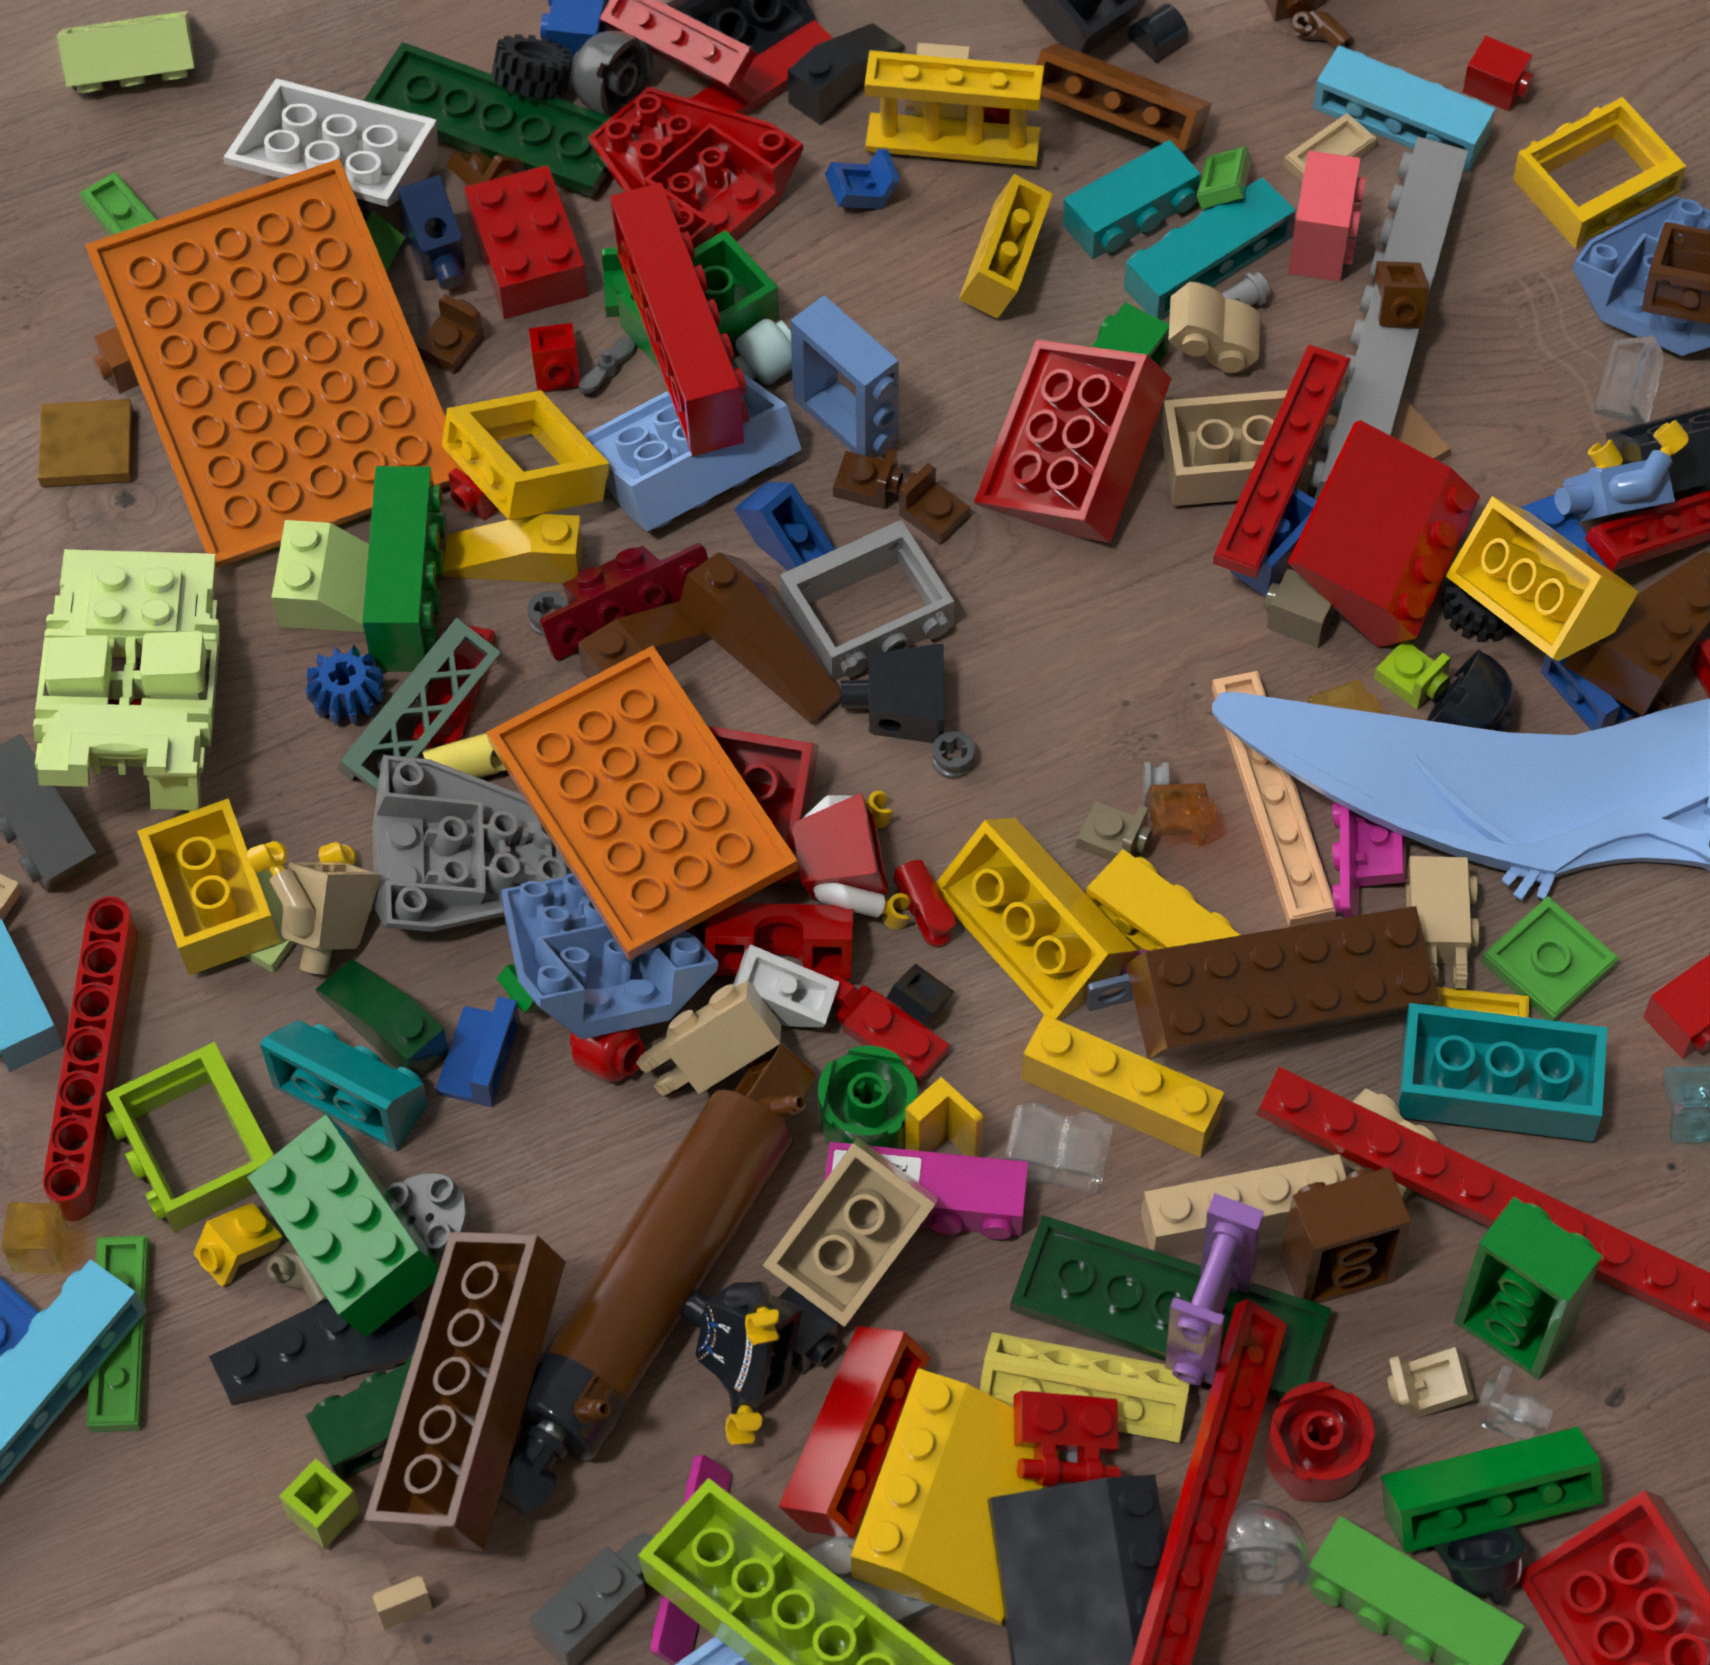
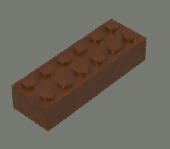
(1281, 982)
(466, 1391)

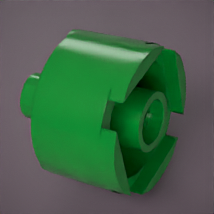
(860, 1078)

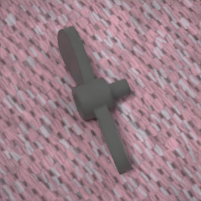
(607, 364)

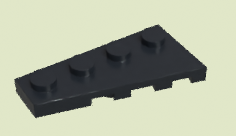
(310, 1350)

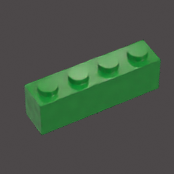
(1492, 1489)

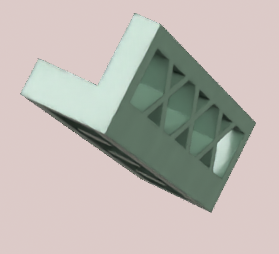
(409, 692)

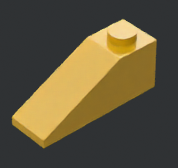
(518, 550)

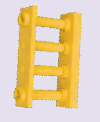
(954, 82)

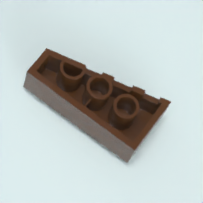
(1651, 638)

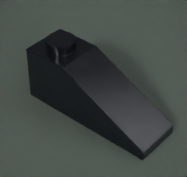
(835, 70)

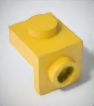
(235, 1240)

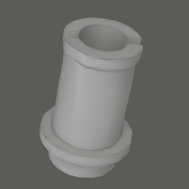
(1250, 291)

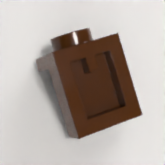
(480, 168)
(1402, 293)
(452, 334)
(868, 478)
(930, 505)

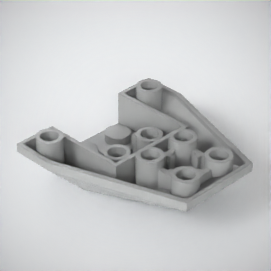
(452, 846)

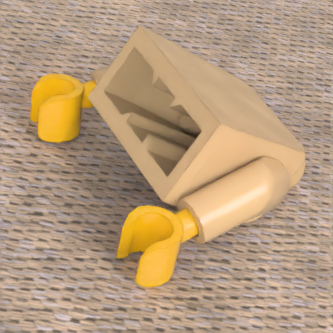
(321, 900)

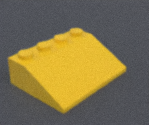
(930, 1509)

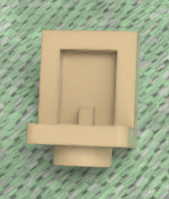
(1430, 1382)

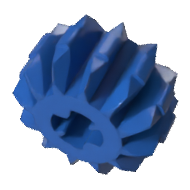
(345, 685)

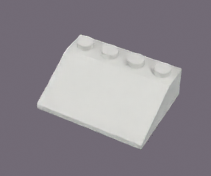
(309, 127)

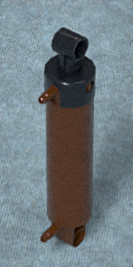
(653, 1271)

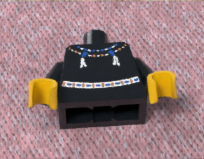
(748, 1345)

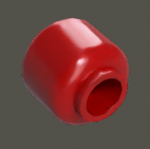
(608, 1055)

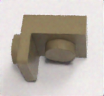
(1111, 830)

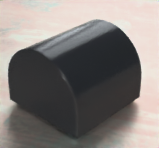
(1159, 32)

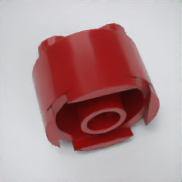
(1312, 1468)

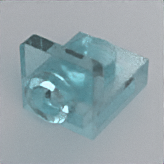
(1689, 1102)

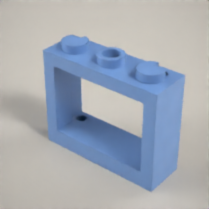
(830, 342)

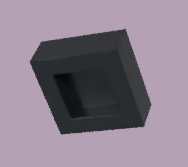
(920, 994)

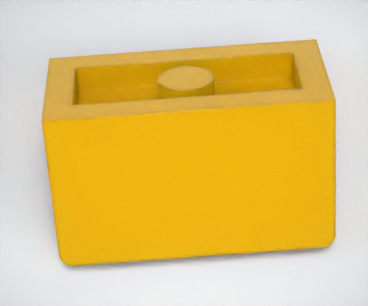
(941, 1115)

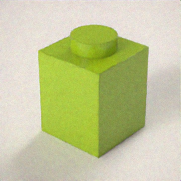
(319, 1503)

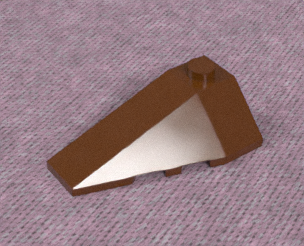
(759, 631)

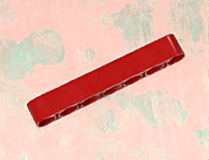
(95, 1076)

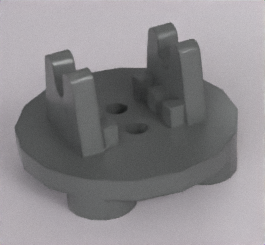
(435, 1198)

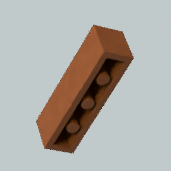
(1122, 97)

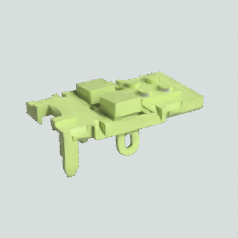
(130, 609)

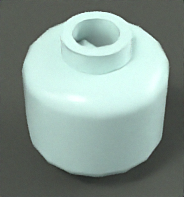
(765, 351)

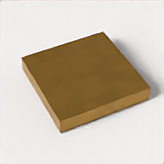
(85, 442)

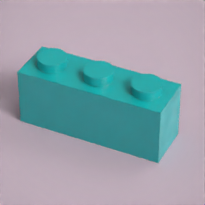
(1131, 199)

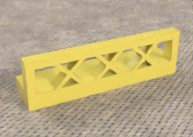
(1142, 1402)

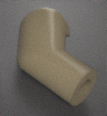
(292, 1272)

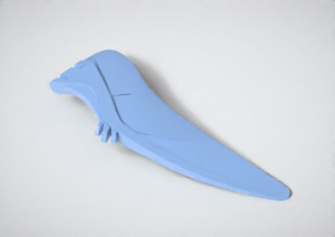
(1500, 796)

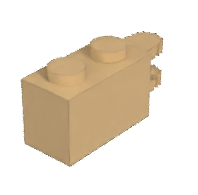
(1443, 900)
(714, 1039)

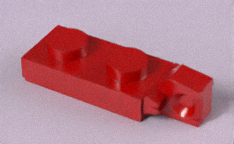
(880, 1023)

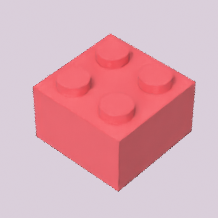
(1327, 216)

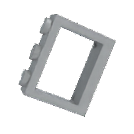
(852, 564)

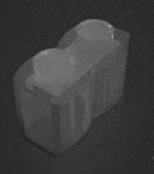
(1059, 1147)

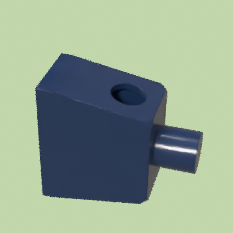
(432, 232)

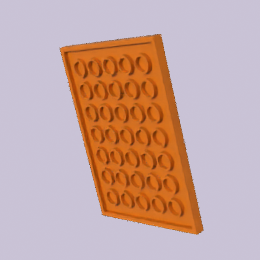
(271, 358)

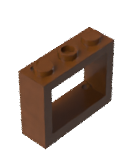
(1686, 266)

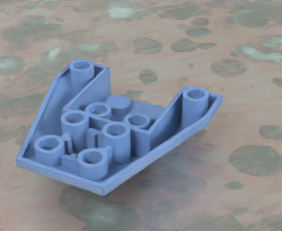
(1616, 272)
(580, 971)

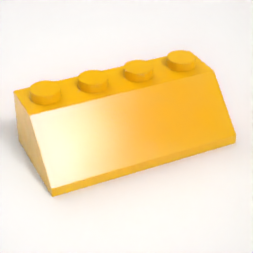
(1539, 581)
(1032, 917)

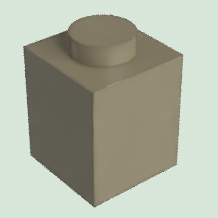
(1298, 609)

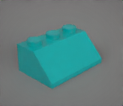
(344, 1082)

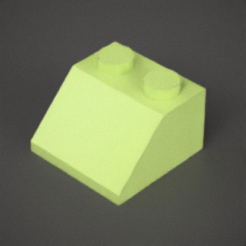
(320, 578)

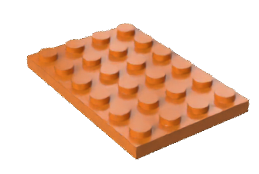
(642, 802)

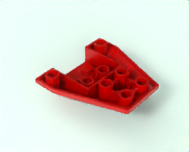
(710, 159)

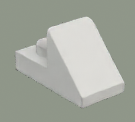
(790, 991)

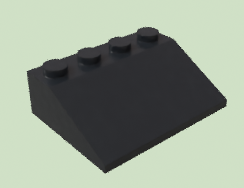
(1077, 1568)

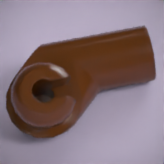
(1320, 26)

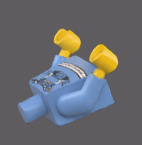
(1622, 489)

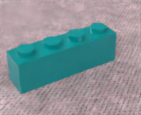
(1210, 247)

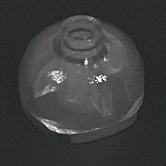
(1262, 1552)

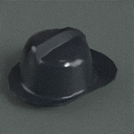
(1485, 1562)

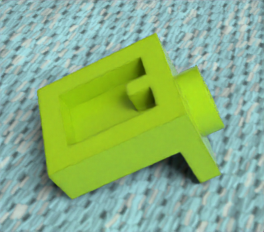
(1413, 674)

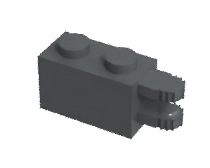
(592, 1604)

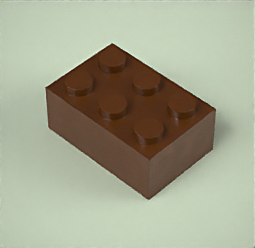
(1345, 1236)

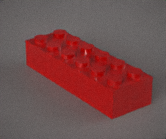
(680, 319)

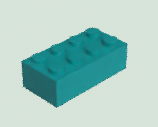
(1502, 1072)

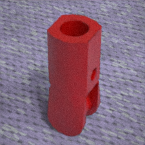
(926, 904)

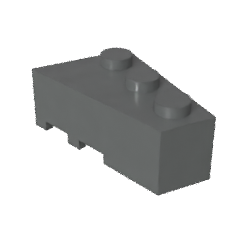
(39, 820)

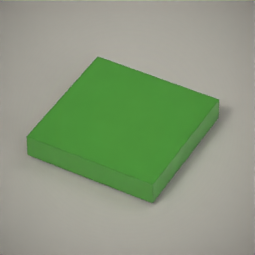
(1550, 959)

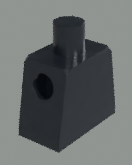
(902, 693)

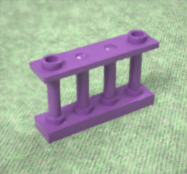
(1226, 1266)

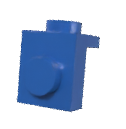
(864, 184)

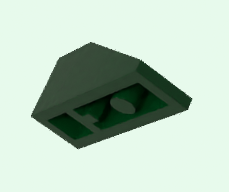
(386, 1018)

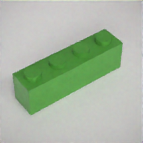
(1408, 1601)

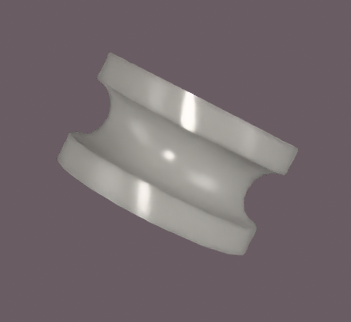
(1154, 776)

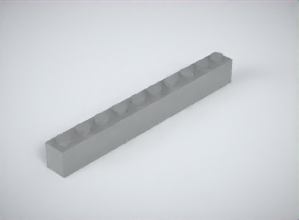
(1382, 352)

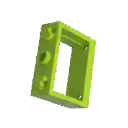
(164, 1086)

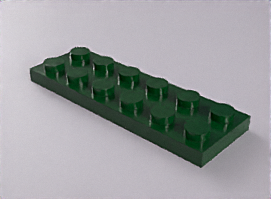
(489, 119)
(1127, 1293)

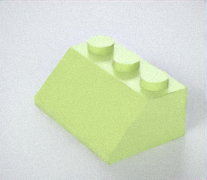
(127, 51)

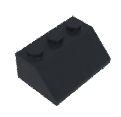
(750, 22)
(1689, 465)

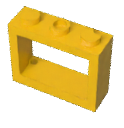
(1617, 120)
(471, 441)

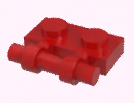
(1065, 1423)

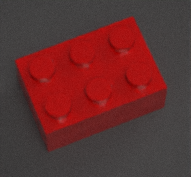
(526, 242)

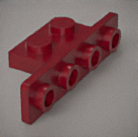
(617, 589)

